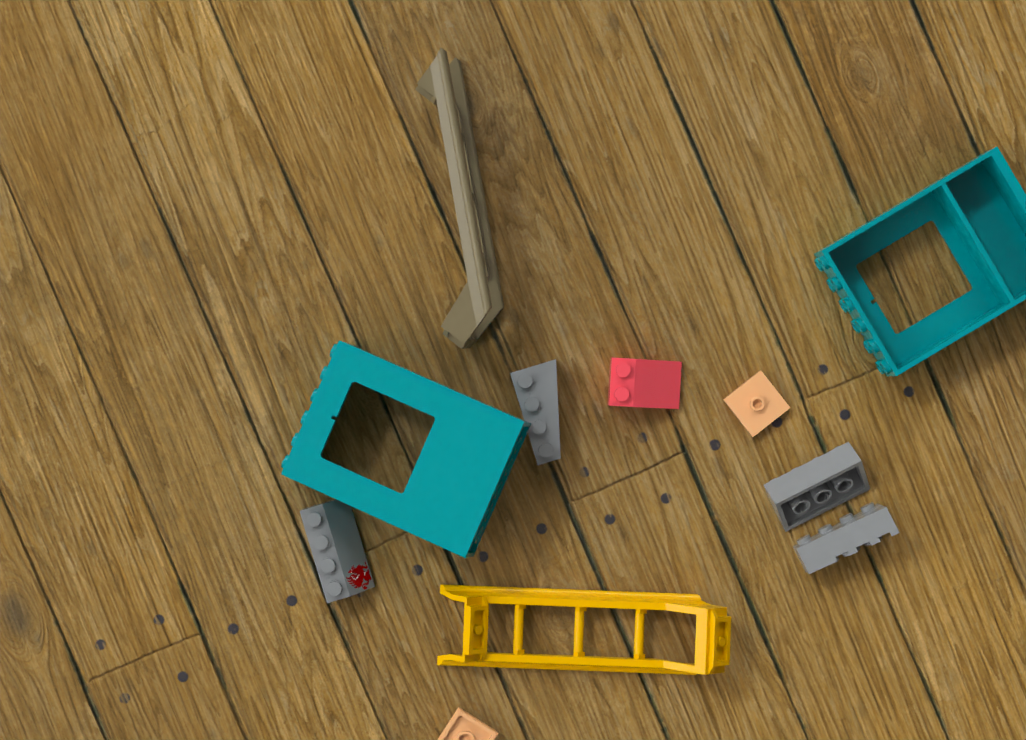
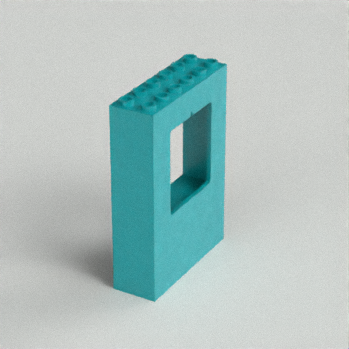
(984, 226)
(455, 473)

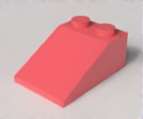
(644, 383)

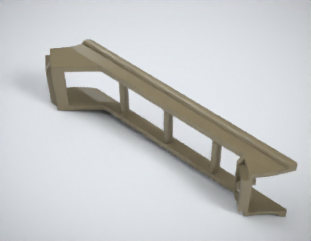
(482, 295)

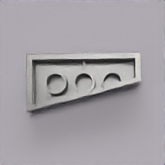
(538, 401)
(845, 537)

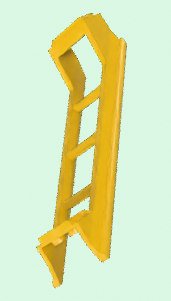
(711, 641)

